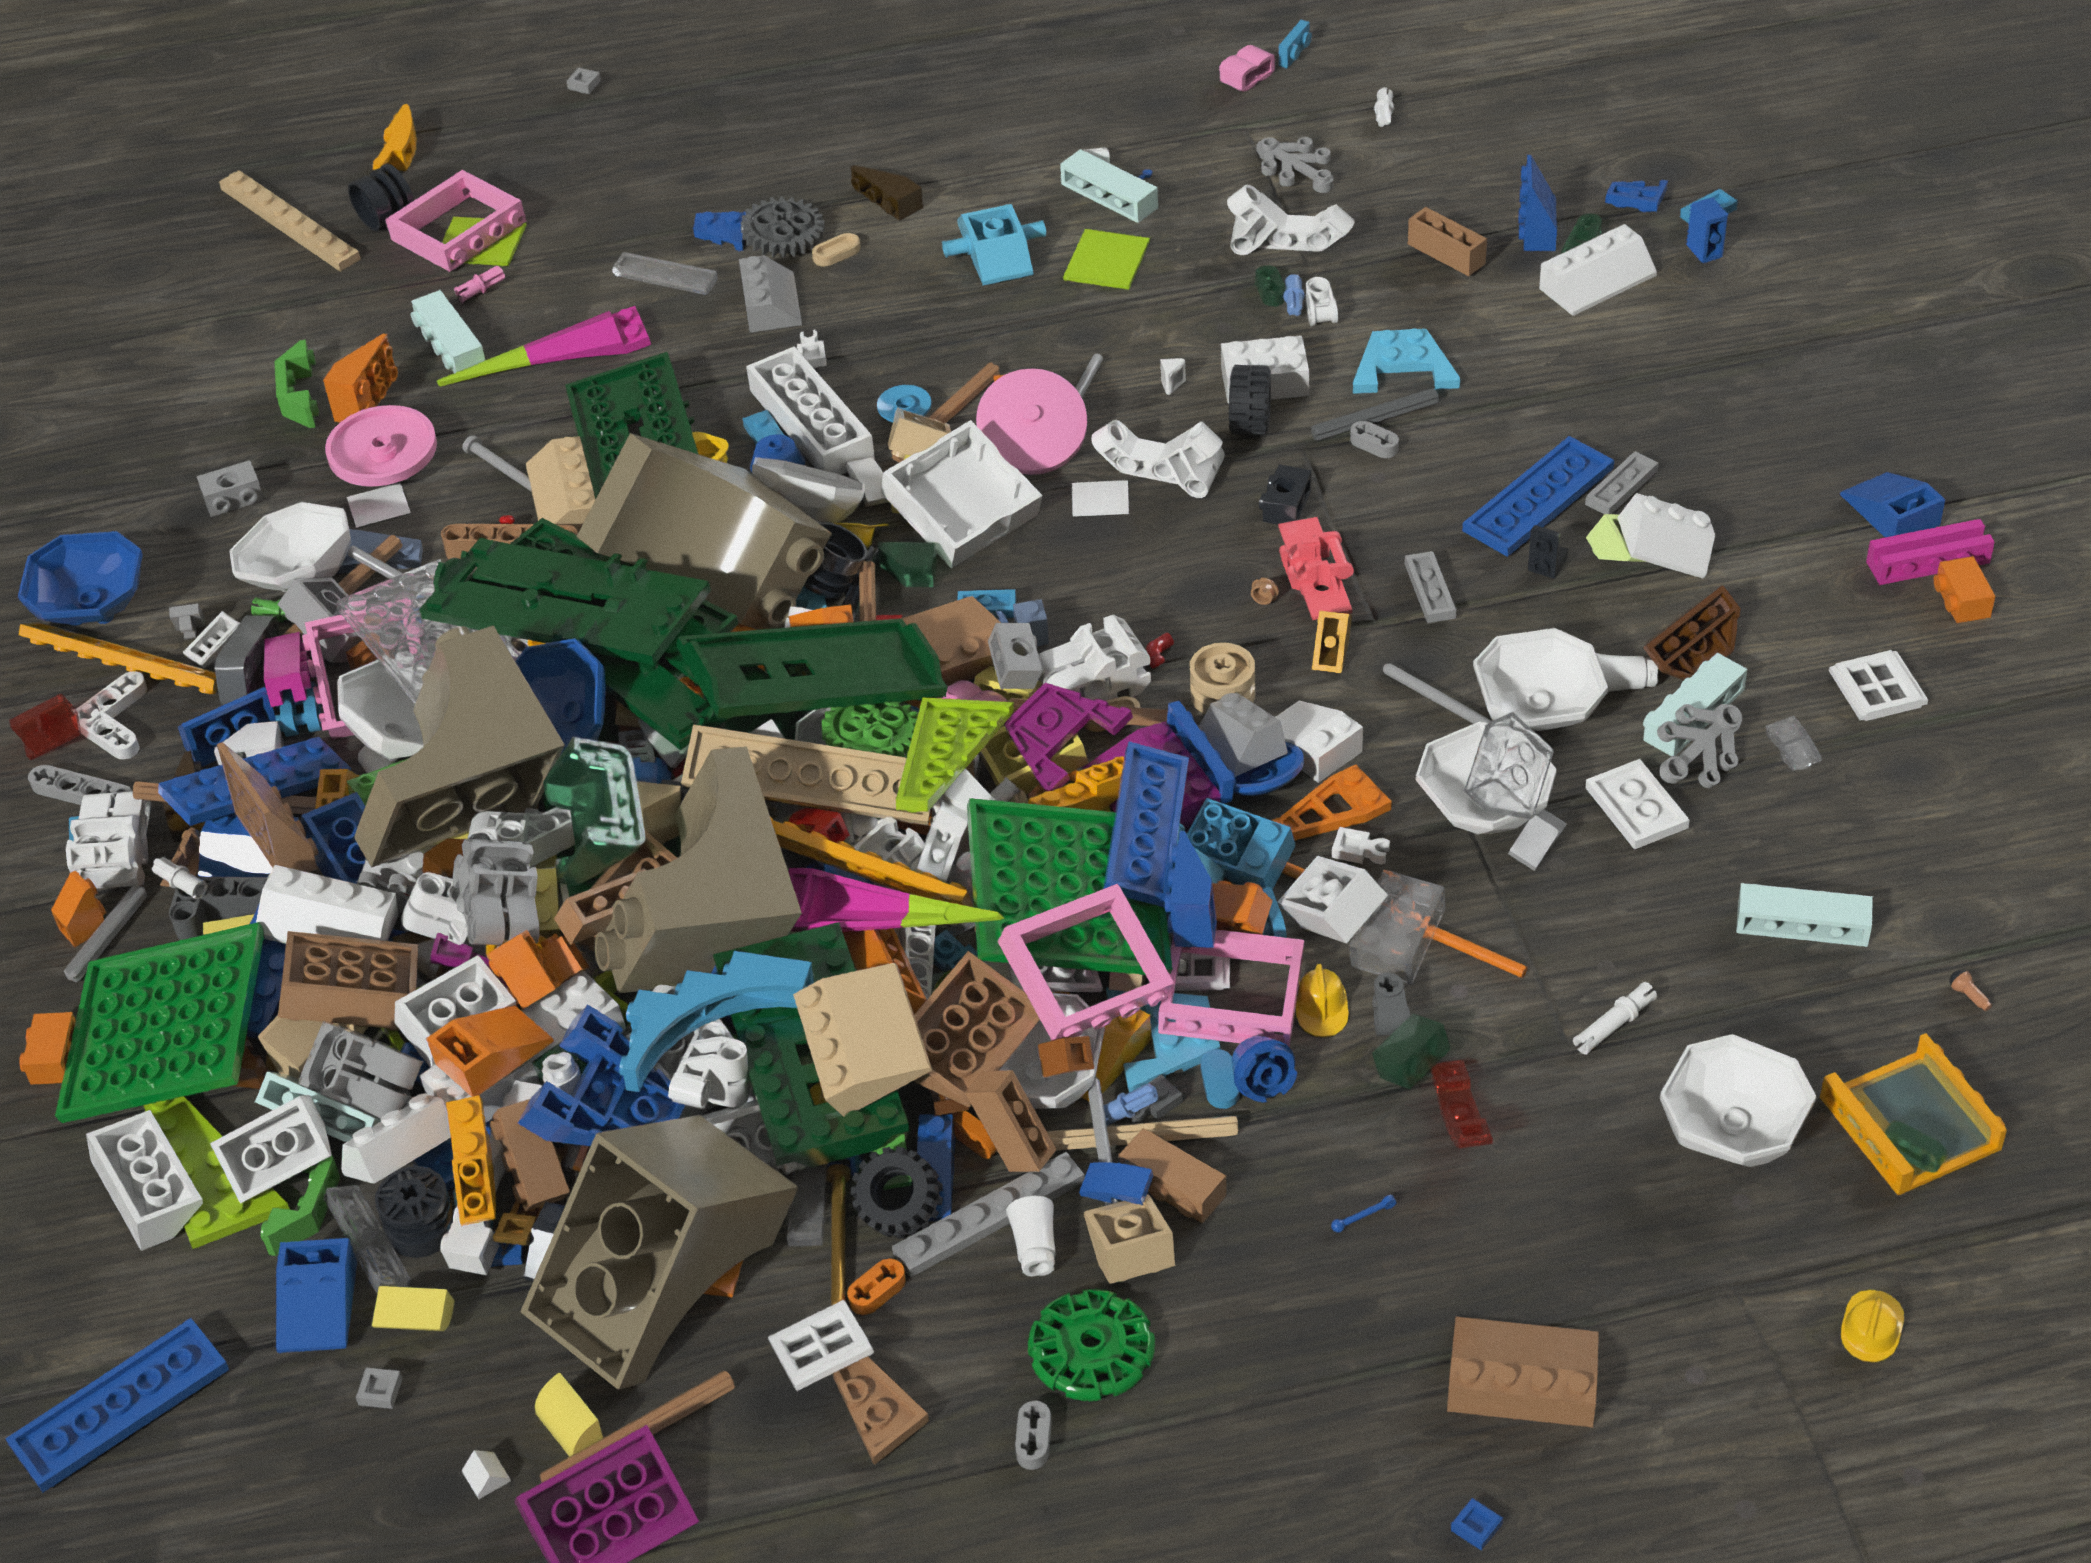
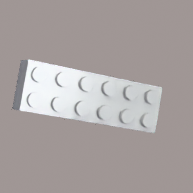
(809, 411)
(554, 1016)

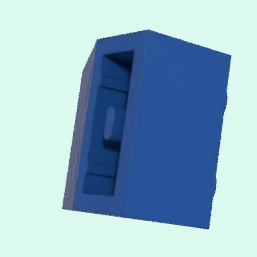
(1537, 210)
(1896, 504)
(1190, 898)
(314, 1294)

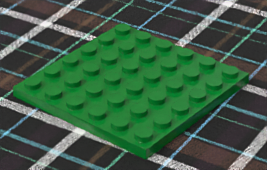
(1041, 859)
(161, 1023)

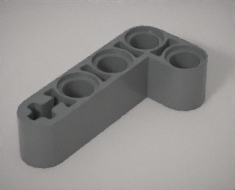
(243, 656)
(223, 899)

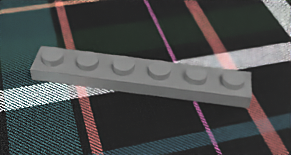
(984, 1215)

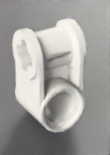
(1320, 301)

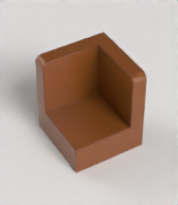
(1066, 1056)

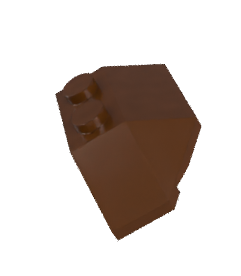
(1696, 635)

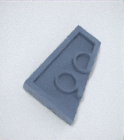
(407, 557)

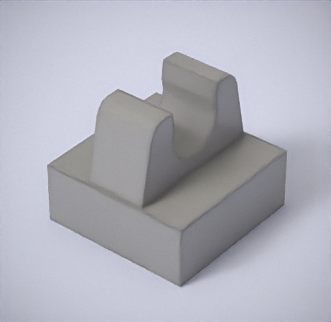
(187, 619)

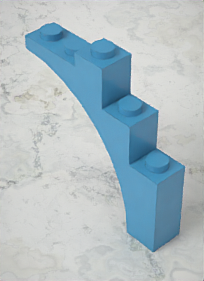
(745, 985)

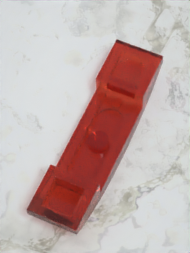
(1458, 1105)

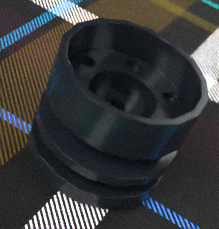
(379, 195)
(841, 560)
(414, 1210)

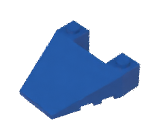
(600, 1094)

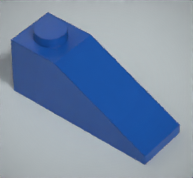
(937, 1147)

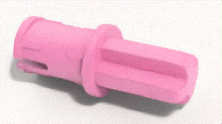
(479, 283)

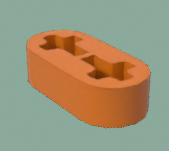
(973, 1134)
(874, 1285)

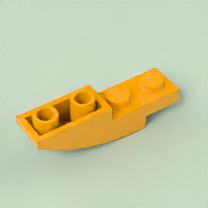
(399, 140)
(1093, 789)
(472, 1161)

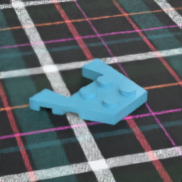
(1403, 352)
(1170, 1051)

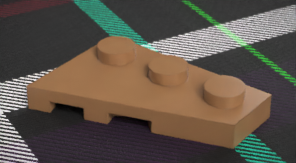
(878, 1407)

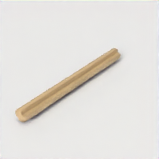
(1166, 1130)

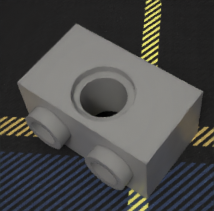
(230, 488)
(1015, 656)

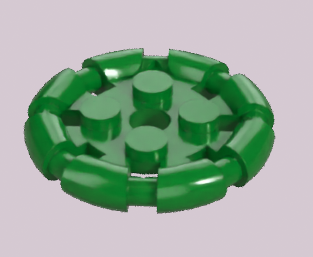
(1088, 1362)

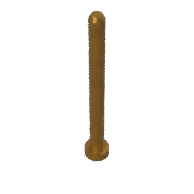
(838, 1175)

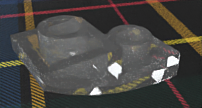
(1793, 743)

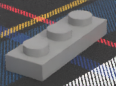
(1621, 483)
(1430, 587)

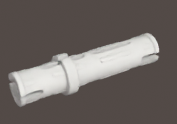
(1624, 1010)

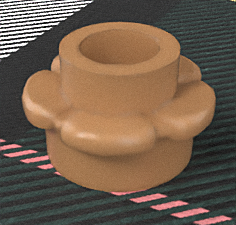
(1264, 591)

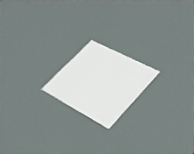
(1100, 498)
(378, 505)

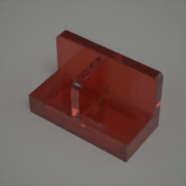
(47, 726)

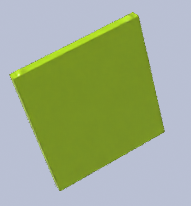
(498, 253)
(1106, 259)

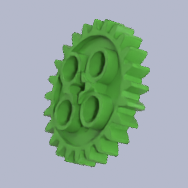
(871, 728)

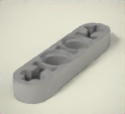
(59, 777)

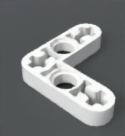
(97, 717)

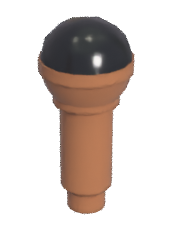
(1962, 982)

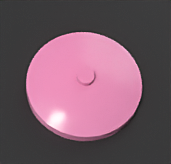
(1033, 420)
(381, 445)

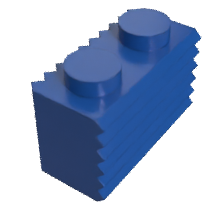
(1707, 229)

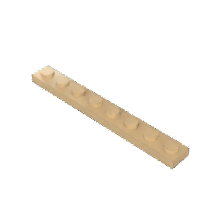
(290, 220)

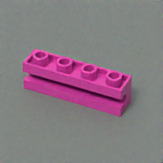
(1921, 551)
(286, 668)

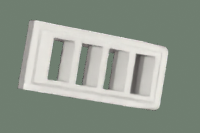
(221, 626)

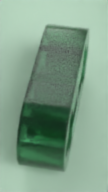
(1273, 284)
(1916, 1146)

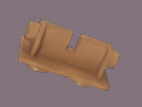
(187, 853)

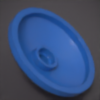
(1272, 774)

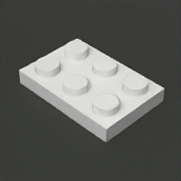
(1637, 804)

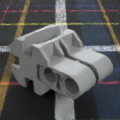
(496, 890)
(359, 1070)

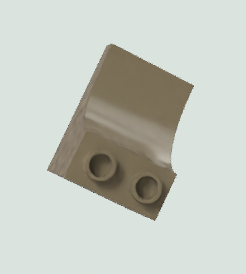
(707, 525)
(481, 750)
(713, 898)
(647, 1235)

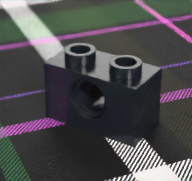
(1286, 494)

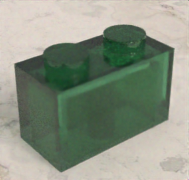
(1411, 1051)

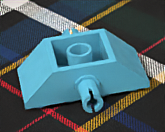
(995, 243)

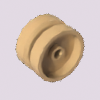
(1221, 671)

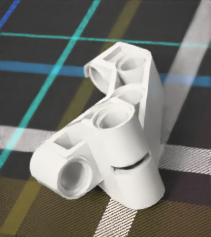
(1265, 225)
(1186, 460)
(546, 832)
(711, 1068)

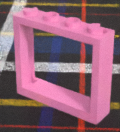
(407, 222)
(317, 631)
(1127, 1004)
(1229, 1024)

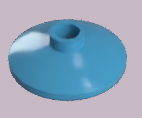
(904, 397)

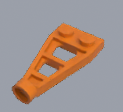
(1354, 787)

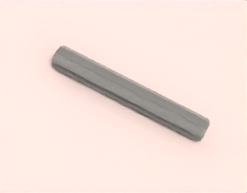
(105, 932)

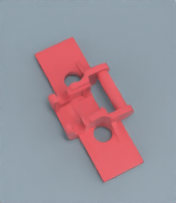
(1303, 564)

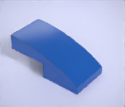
(1118, 1181)

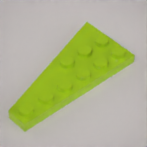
(944, 744)
(221, 1210)

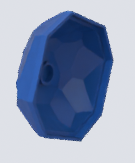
(81, 578)
(568, 686)

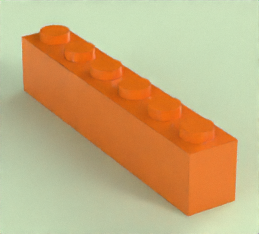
(880, 948)

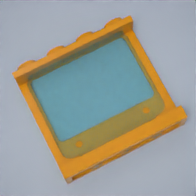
(1927, 1096)

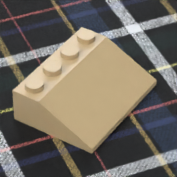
(861, 1036)

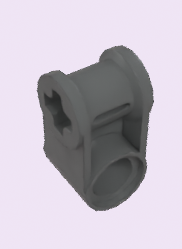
(1389, 1004)

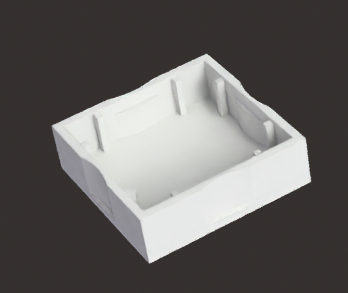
(961, 494)

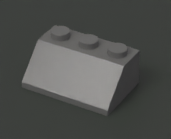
(769, 294)
(313, 600)
(1243, 733)

